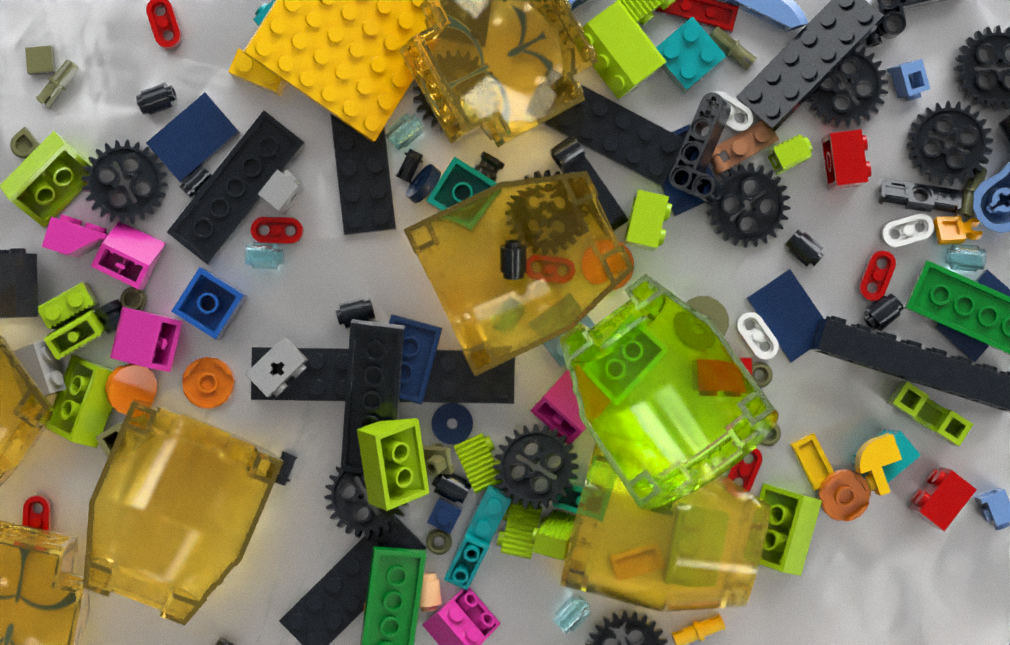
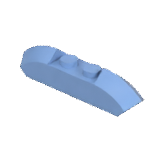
(779, 13)

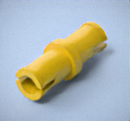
(698, 631)

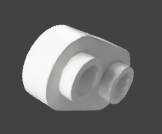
(737, 108)
(906, 230)
(759, 334)

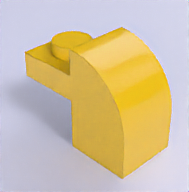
(871, 458)

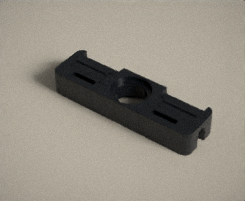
(936, 197)

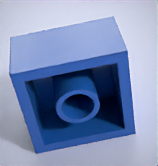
(209, 303)

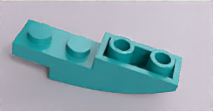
(477, 537)

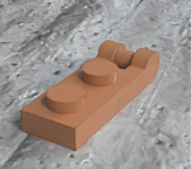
(743, 146)

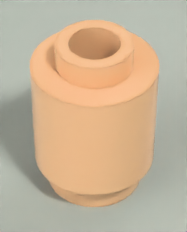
(430, 592)

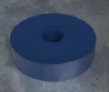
(423, 183)
(452, 411)

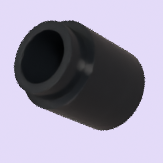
(156, 99)
(804, 248)
(513, 260)
(355, 309)
(883, 312)
(451, 487)

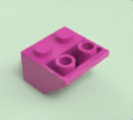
(72, 239)
(128, 255)
(146, 339)
(560, 409)
(461, 620)

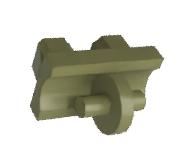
(437, 459)

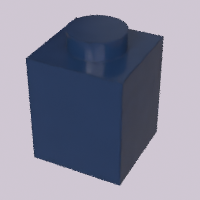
(445, 515)

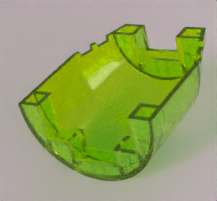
(664, 395)

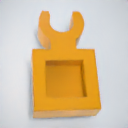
(954, 231)

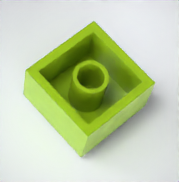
(646, 220)

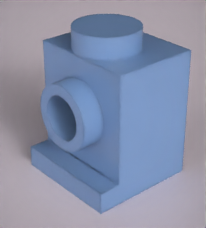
(909, 79)
(995, 508)

